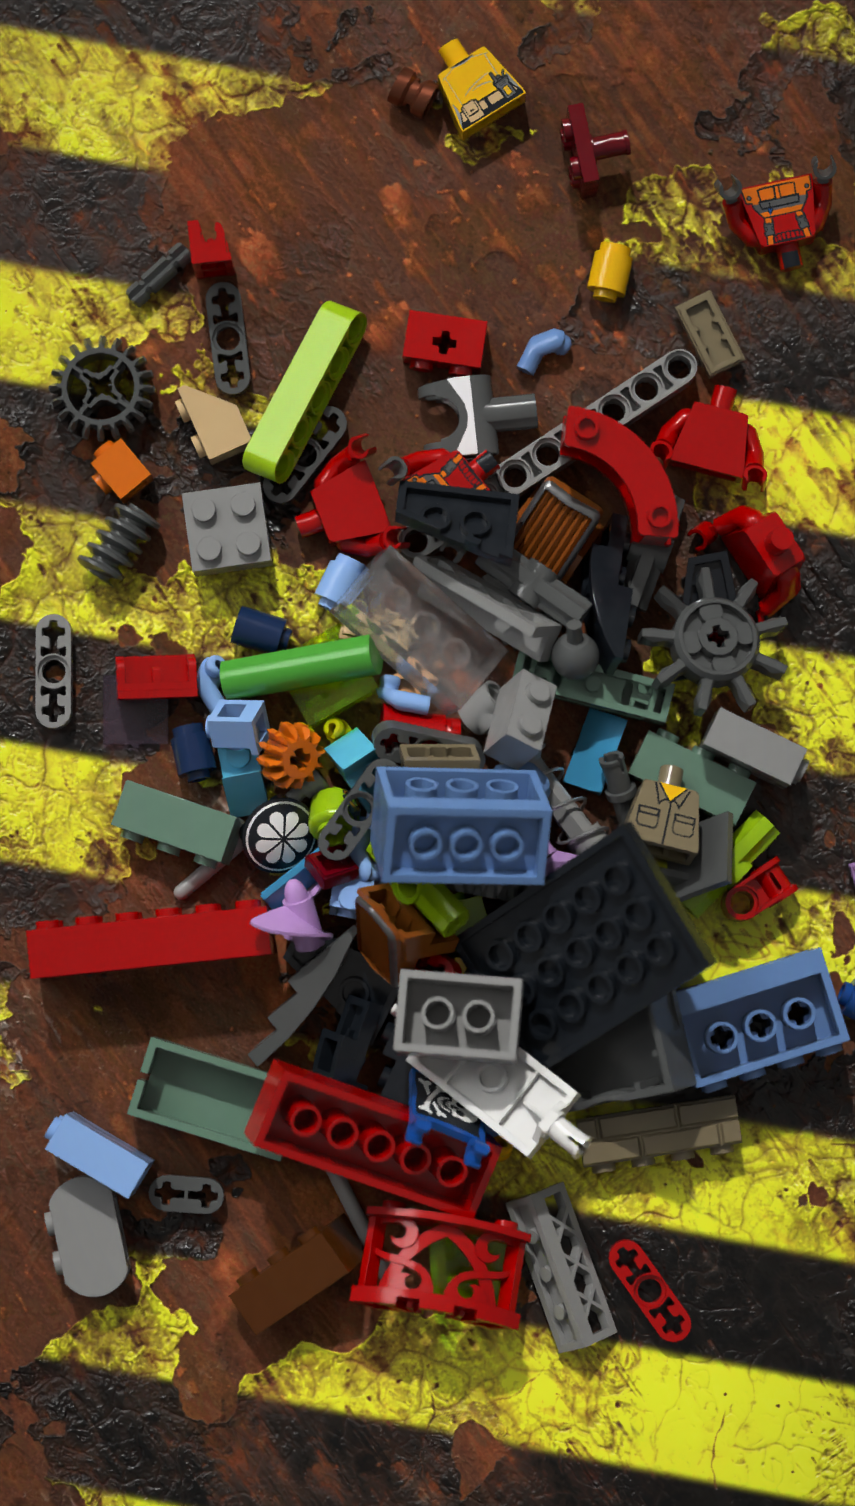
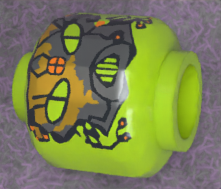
(324, 806)

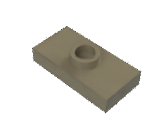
(709, 334)

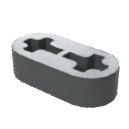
(187, 1184)

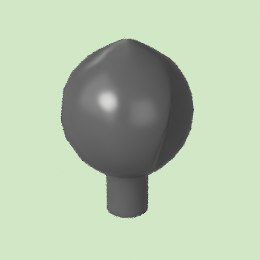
(575, 653)

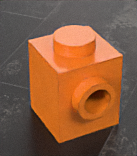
(119, 470)

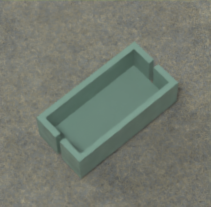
(198, 1094)

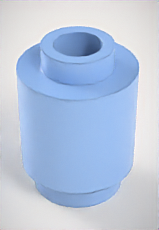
(337, 579)

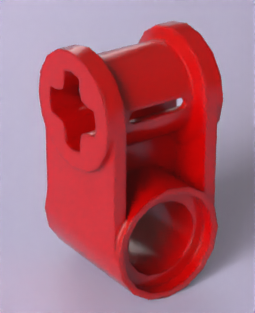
(759, 890)

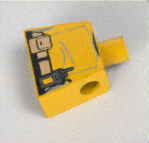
(476, 88)

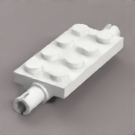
(516, 1101)

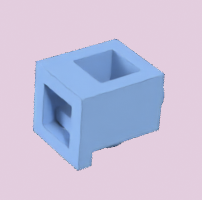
(238, 725)
(343, 898)

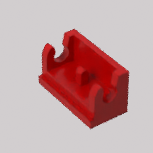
(210, 257)
(156, 677)

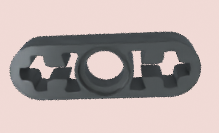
(214, 312)
(330, 438)
(419, 734)
(333, 828)

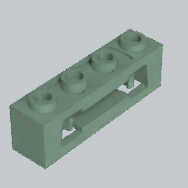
(618, 694)

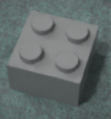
(227, 529)

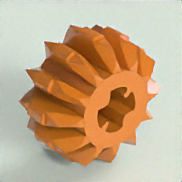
(290, 755)

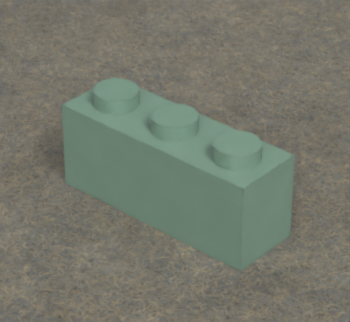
(718, 787)
(176, 824)

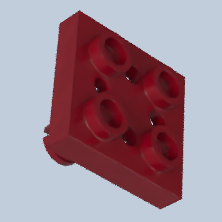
(588, 149)

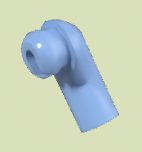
(209, 681)
(402, 700)
(367, 869)

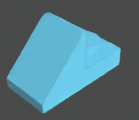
(351, 757)
(242, 781)

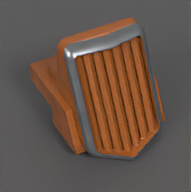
(557, 527)
(395, 933)

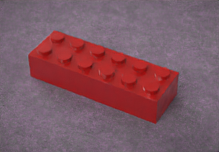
(147, 942)
(364, 1140)

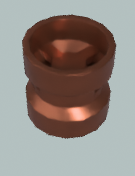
(409, 91)

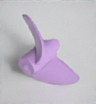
(296, 918)

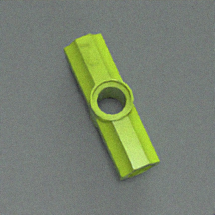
(748, 843)
(433, 901)

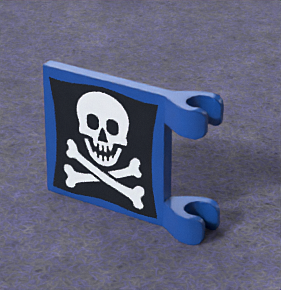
(437, 1110)

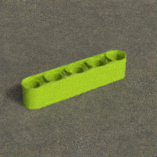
(304, 391)

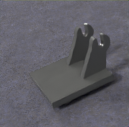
(711, 865)

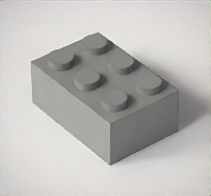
(458, 1016)

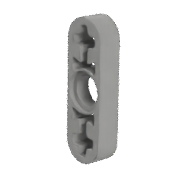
(44, 701)

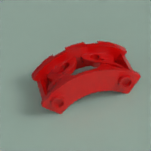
(631, 469)
(395, 1296)

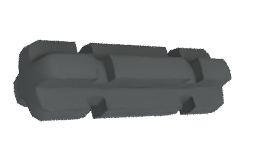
(159, 274)

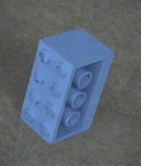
(460, 826)
(768, 993)

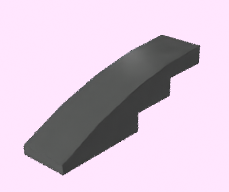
(310, 986)

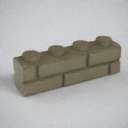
(660, 1131)

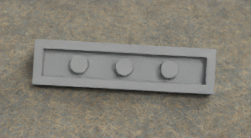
(492, 607)
(555, 1271)

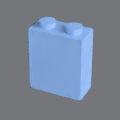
(97, 1153)

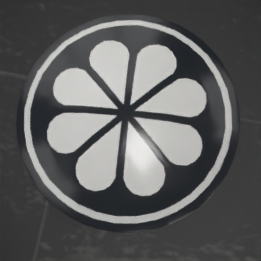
(277, 834)

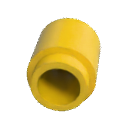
(610, 272)

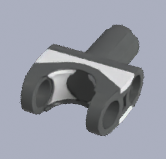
(479, 413)

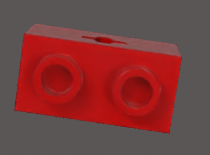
(429, 329)

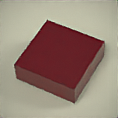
(331, 872)

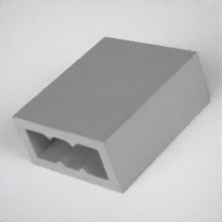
(755, 749)

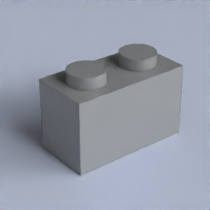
(520, 719)

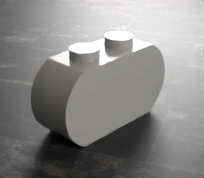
(88, 1236)

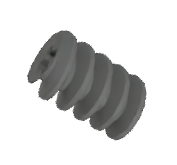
(118, 542)

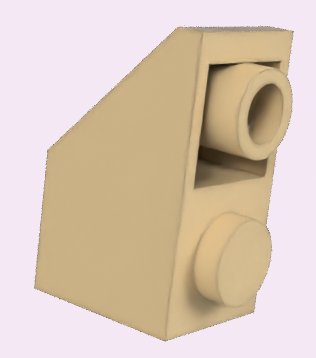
(217, 424)

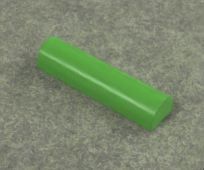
(300, 667)

